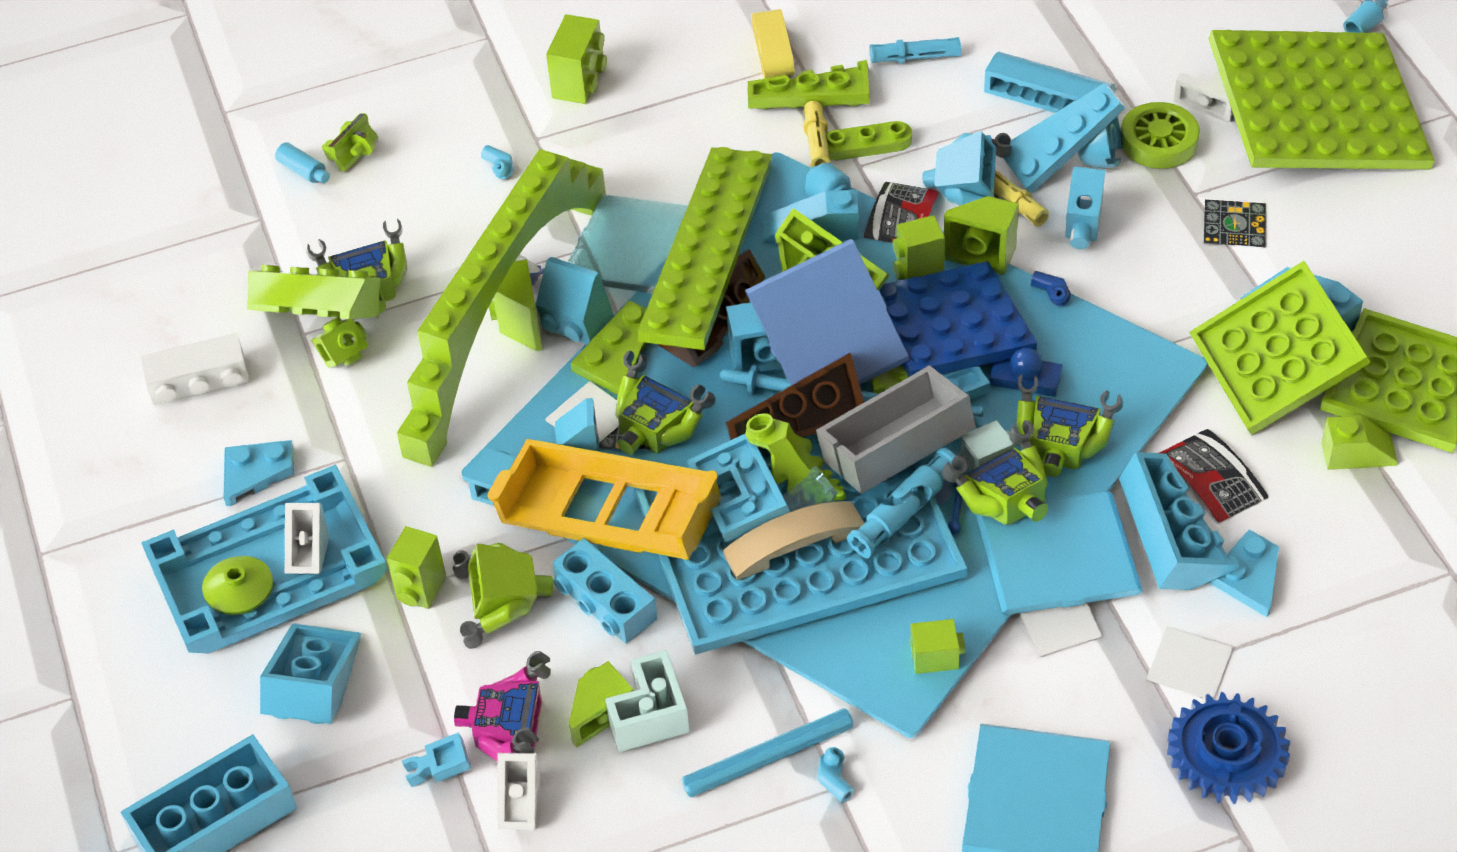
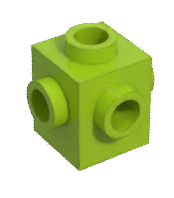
(340, 342)

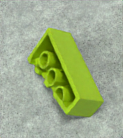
(313, 294)

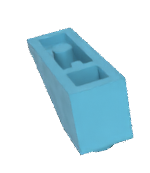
(831, 210)

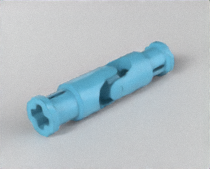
(900, 505)

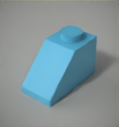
(578, 427)

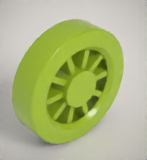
(1152, 138)

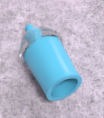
(1367, 16)

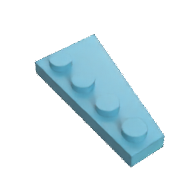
(1058, 138)

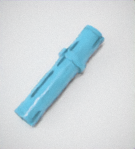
(911, 50)

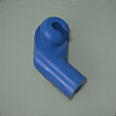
(1054, 286)

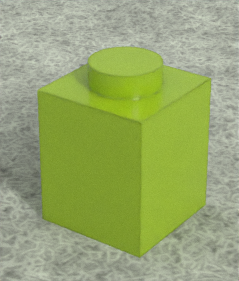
(936, 646)

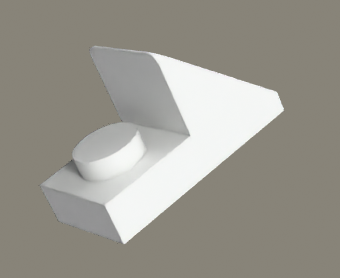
(1203, 95)
(517, 791)

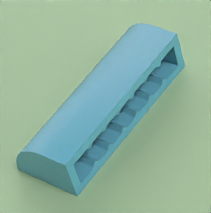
(1036, 82)

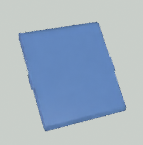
(826, 312)

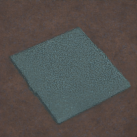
(628, 241)

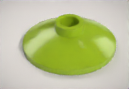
(238, 595)

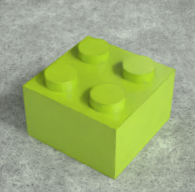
(576, 59)

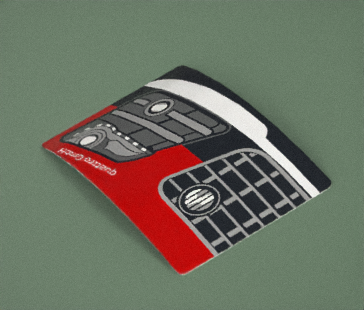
(897, 205)
(1216, 474)

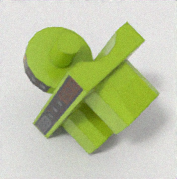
(354, 140)

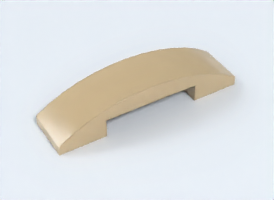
(790, 532)

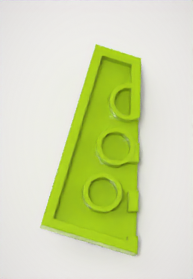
(835, 87)

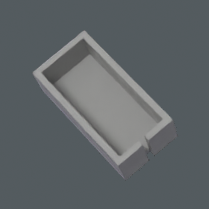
(896, 429)

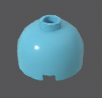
(1101, 149)

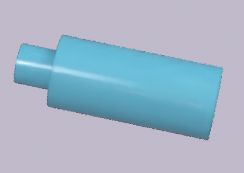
(301, 163)

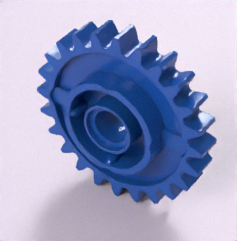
(1250, 767)

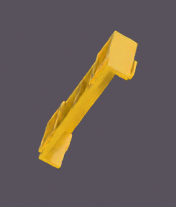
(549, 475)

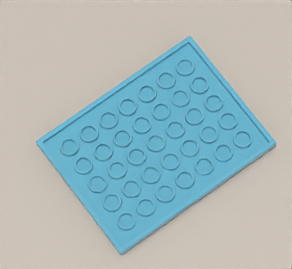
(809, 580)

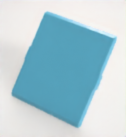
(1062, 560)
(1035, 792)

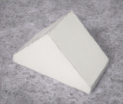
(305, 538)

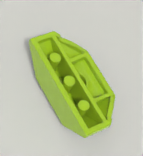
(803, 239)

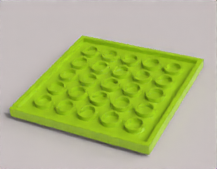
(1319, 100)

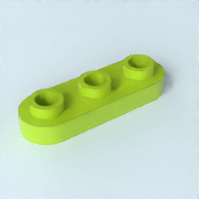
(868, 140)

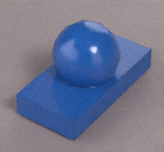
(1030, 364)

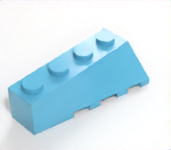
(1172, 525)

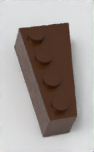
(809, 401)

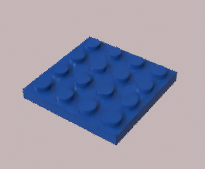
(955, 319)

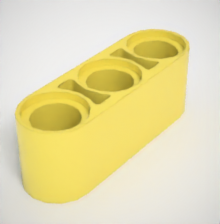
(773, 43)

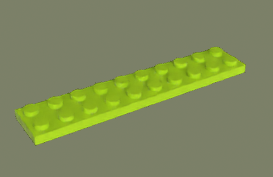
(705, 249)

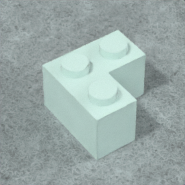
(653, 710)

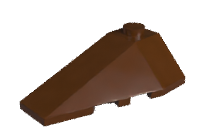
(744, 276)

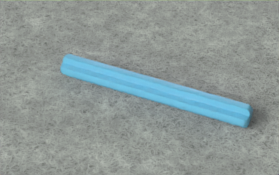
(767, 752)

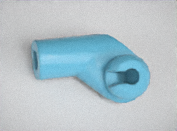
(502, 161)
(830, 774)

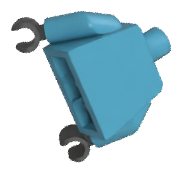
(967, 167)

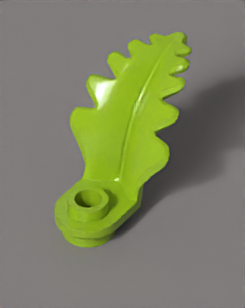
(788, 452)

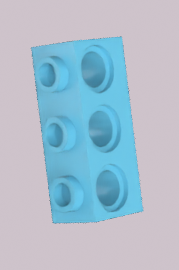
(620, 591)

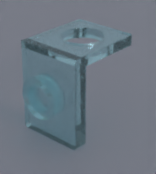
(810, 491)

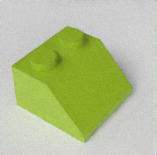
(982, 233)
(516, 307)

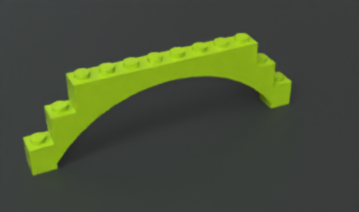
(448, 332)

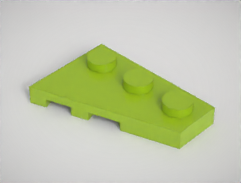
(603, 356)

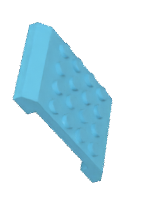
(259, 532)

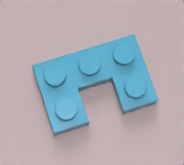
(759, 495)

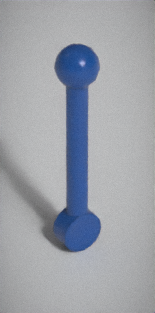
(954, 525)

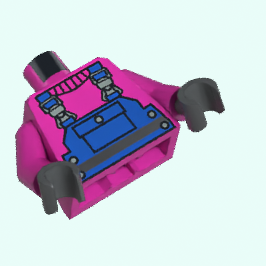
(507, 711)

